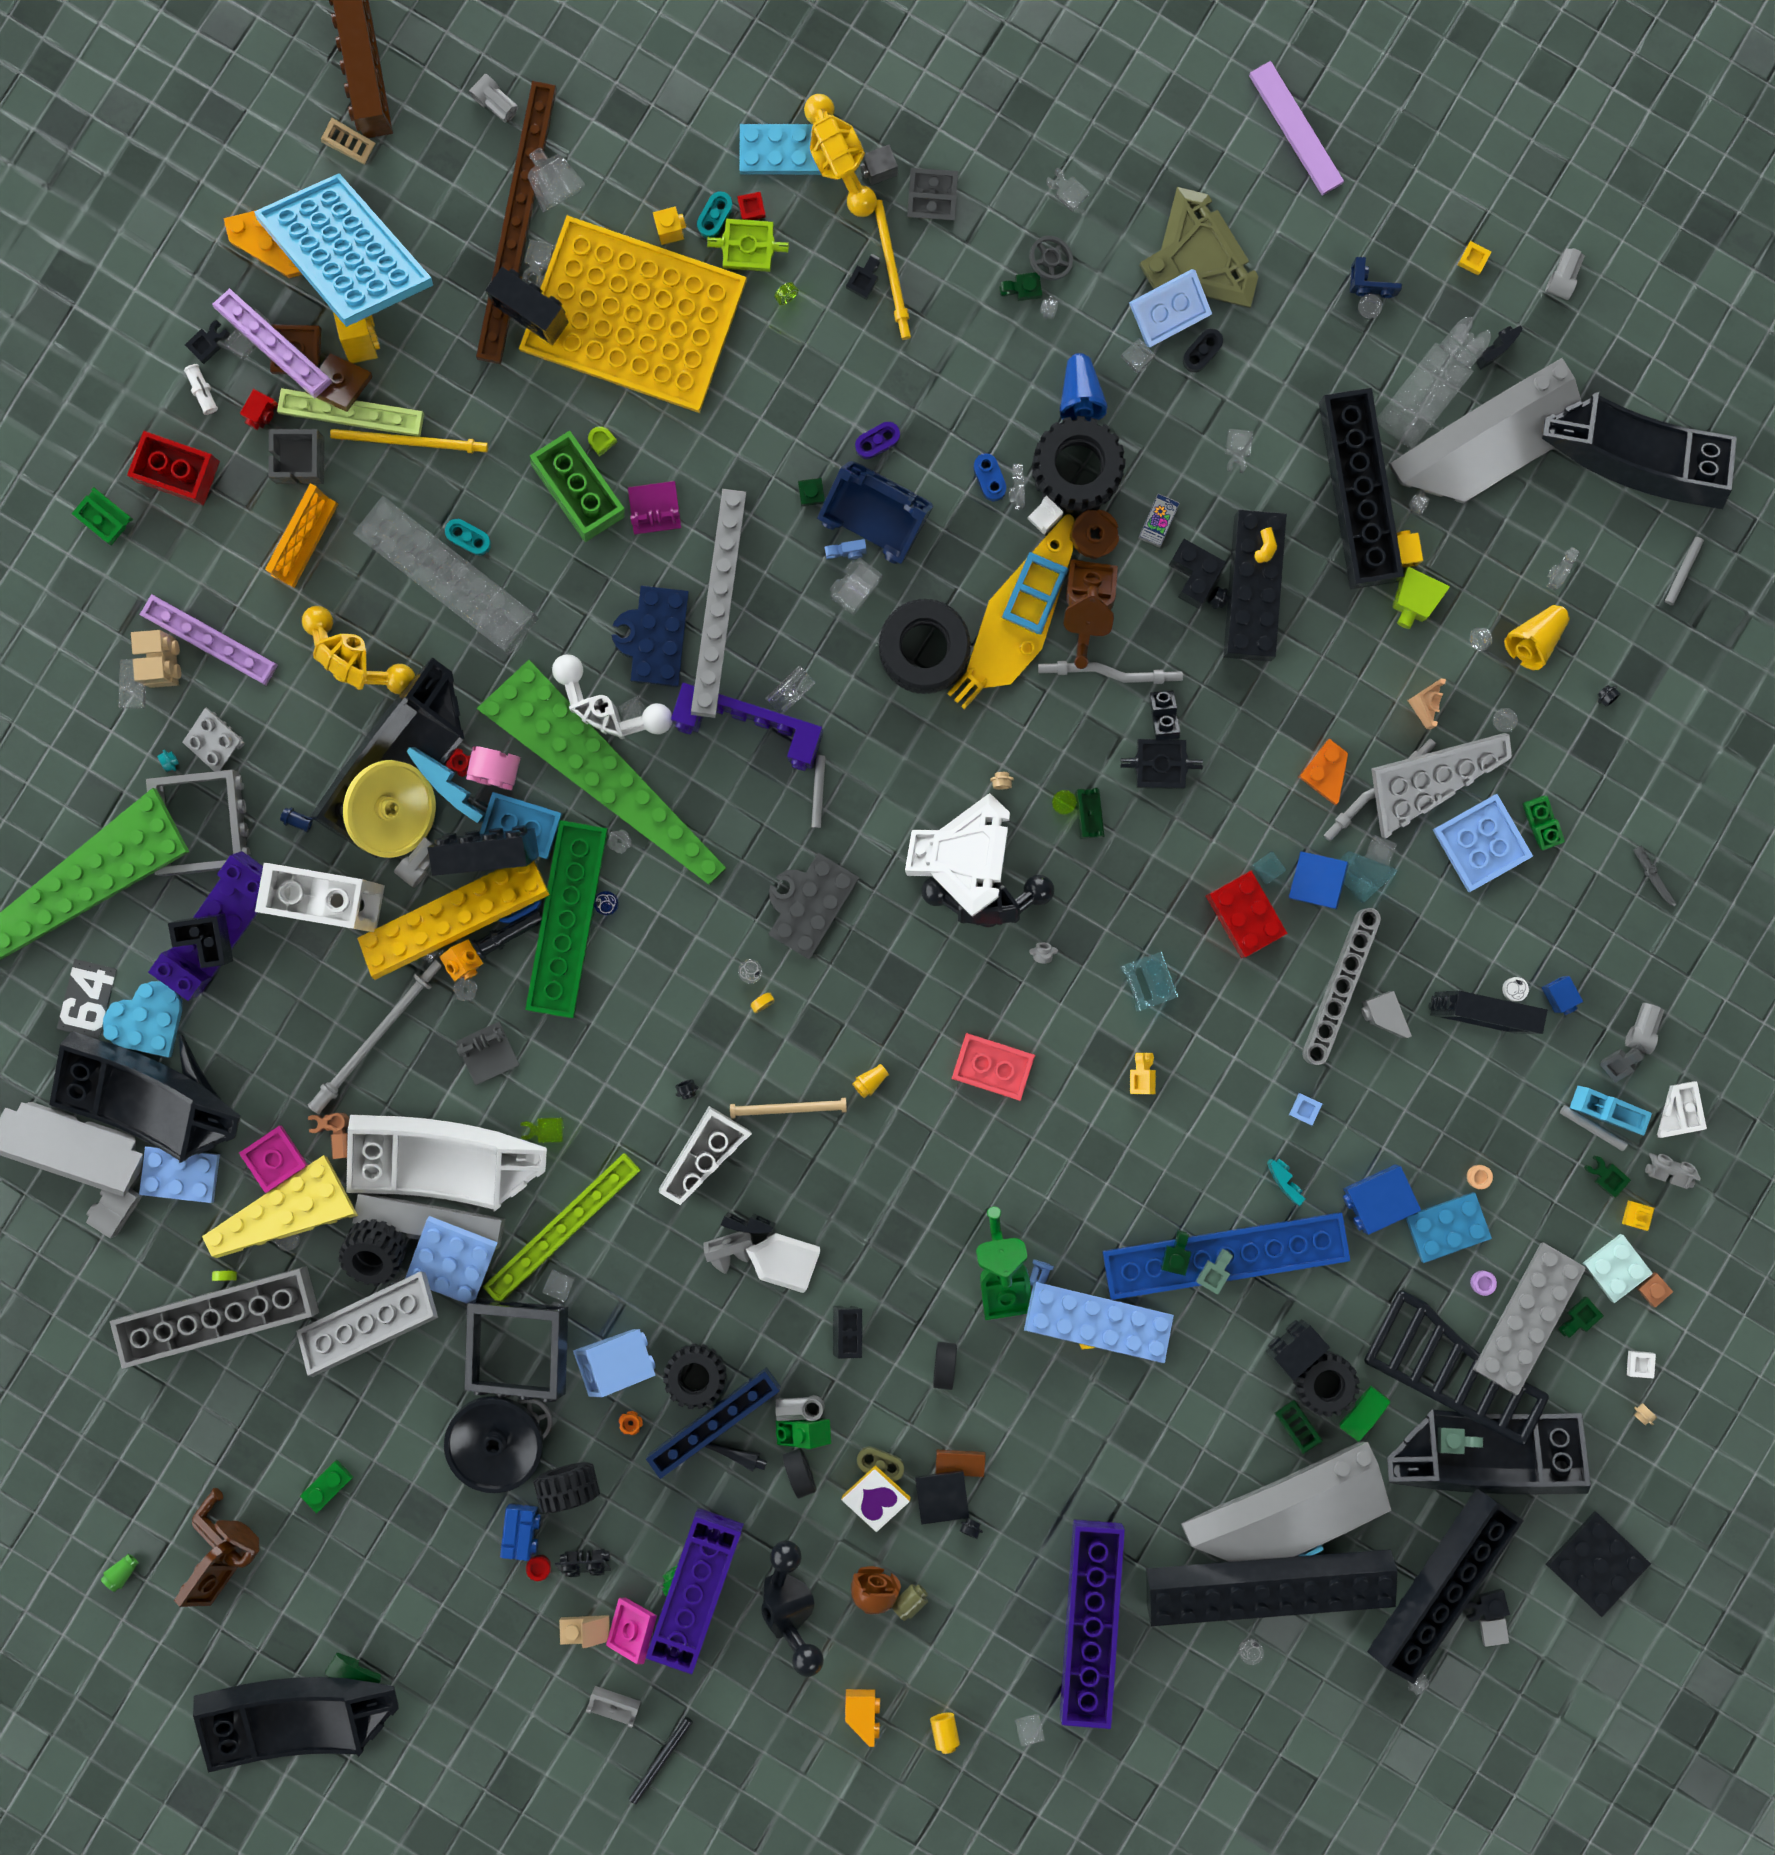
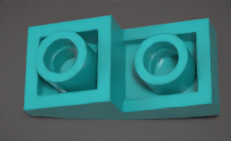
(1281, 1175)

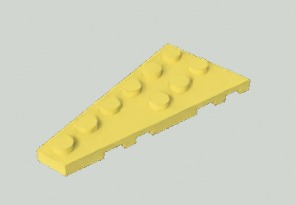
(293, 1207)

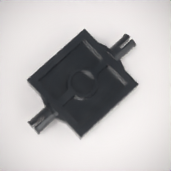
(1161, 764)

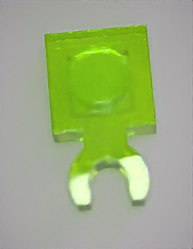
(547, 1130)

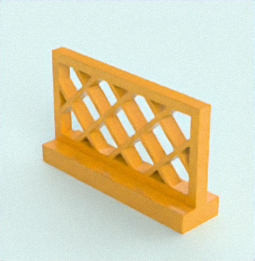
(301, 536)

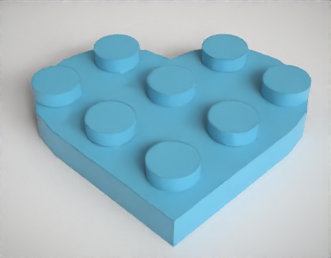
(146, 1021)

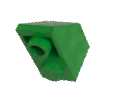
(803, 1433)

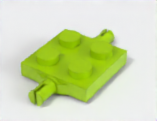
(748, 245)

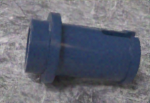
(296, 819)

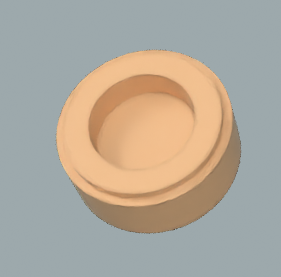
(1479, 1177)

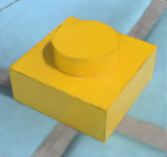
(1474, 258)

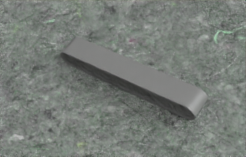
(1349, 977)

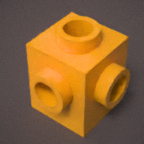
(461, 961)

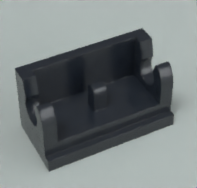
(847, 1332)

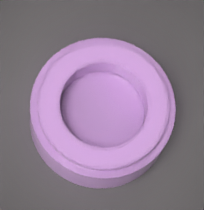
(1483, 1283)

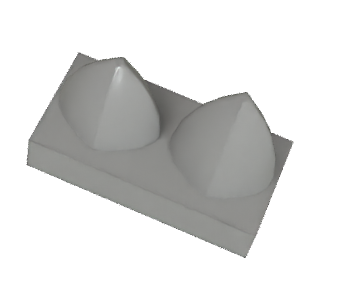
(720, 1249)

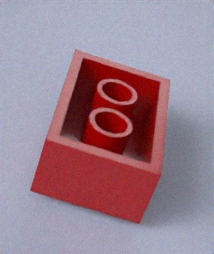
(173, 468)
(1246, 914)

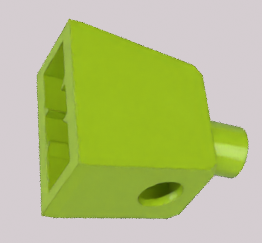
(1417, 596)

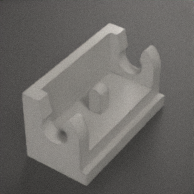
(613, 1706)

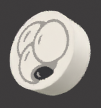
(1515, 989)

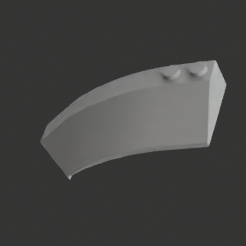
(1489, 439)
(1295, 1510)

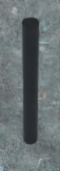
(660, 1760)

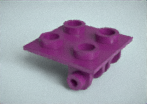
(654, 507)

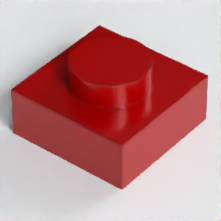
(751, 206)

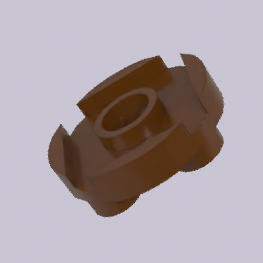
(1081, 536)

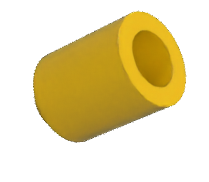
(945, 1732)

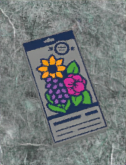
(1158, 520)

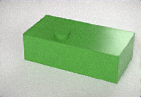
(577, 486)

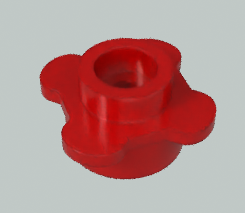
(453, 764)

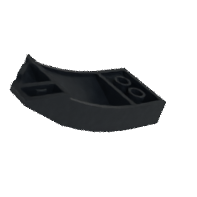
(1645, 452)
(419, 718)
(139, 1097)
(1548, 1464)
(290, 1719)

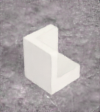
(1045, 515)

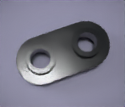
(1202, 351)

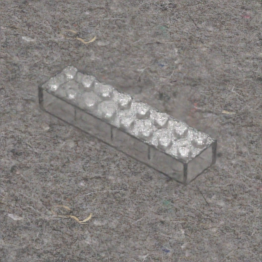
(445, 575)

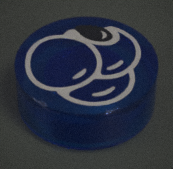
(606, 903)

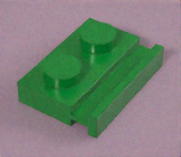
(102, 516)

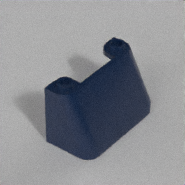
(875, 510)

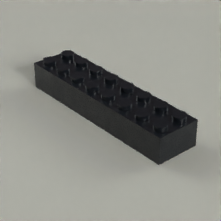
(1361, 488)
(1444, 1586)

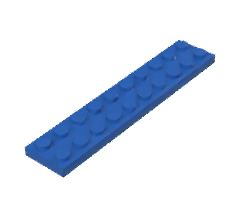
(1254, 1249)

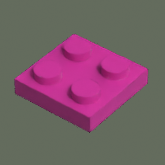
(273, 1159)
(631, 1630)

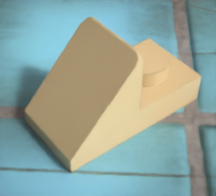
(584, 1630)

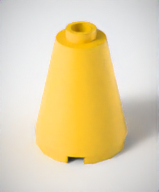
(1537, 637)

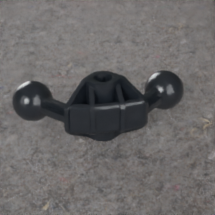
(1005, 909)
(788, 1605)

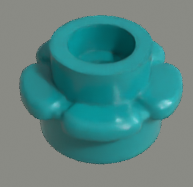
(168, 760)

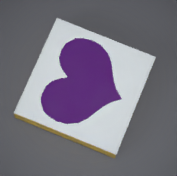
(876, 1498)

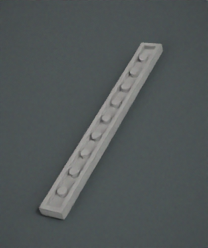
(718, 603)

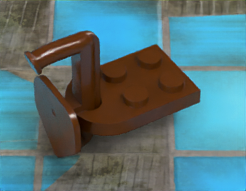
(1091, 598)
(217, 1567)

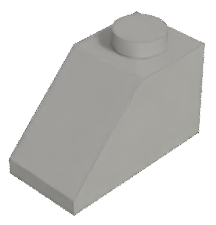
(1386, 1014)

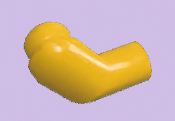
(1268, 548)

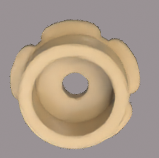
(1002, 781)
(1644, 1415)

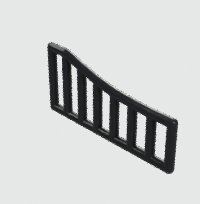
(1460, 1345)

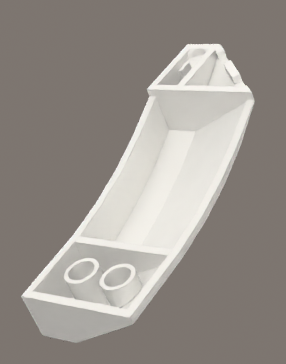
(438, 1160)

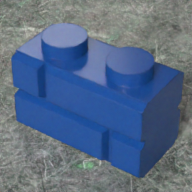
(519, 1532)

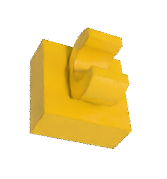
(1638, 1215)

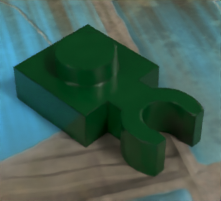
(1610, 1177)

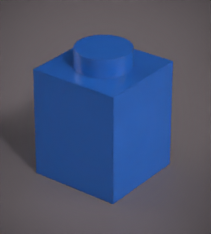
(1562, 995)

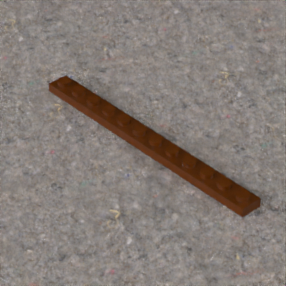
(517, 215)

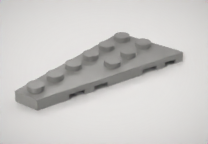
(1425, 781)

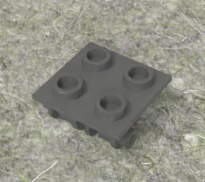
(487, 1053)

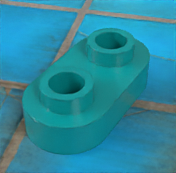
(713, 215)
(468, 538)

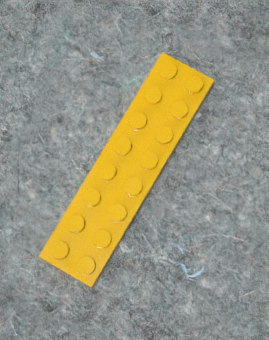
(451, 918)

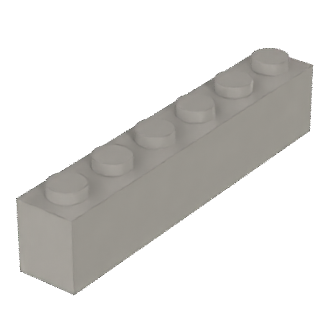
(411, 1216)

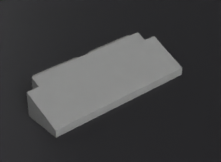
(70, 1147)

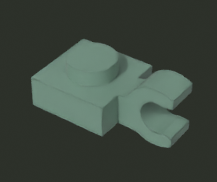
(1214, 1275)
(1454, 1441)

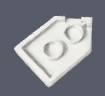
(784, 1261)

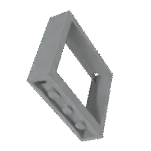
(237, 808)

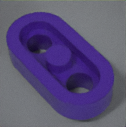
(876, 439)

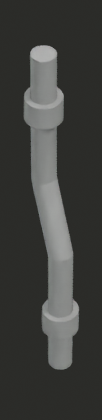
(1156, 676)
(1344, 820)

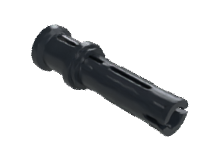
(497, 939)

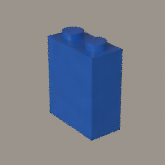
(1381, 1199)

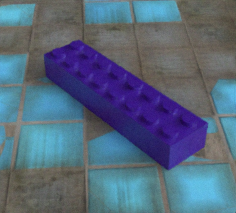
(1092, 1624)

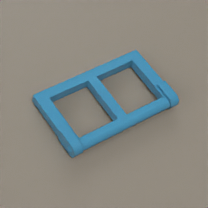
(1061, 570)

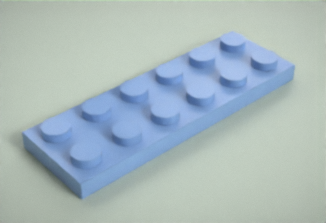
(1098, 1322)

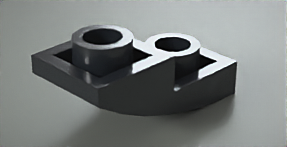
(1501, 344)
(1164, 715)

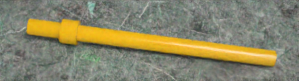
(901, 313)

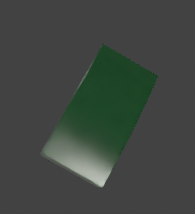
(348, 1667)

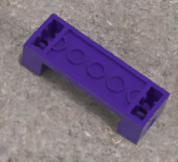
(805, 738)
(237, 898)
(694, 1591)

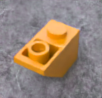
(860, 1713)

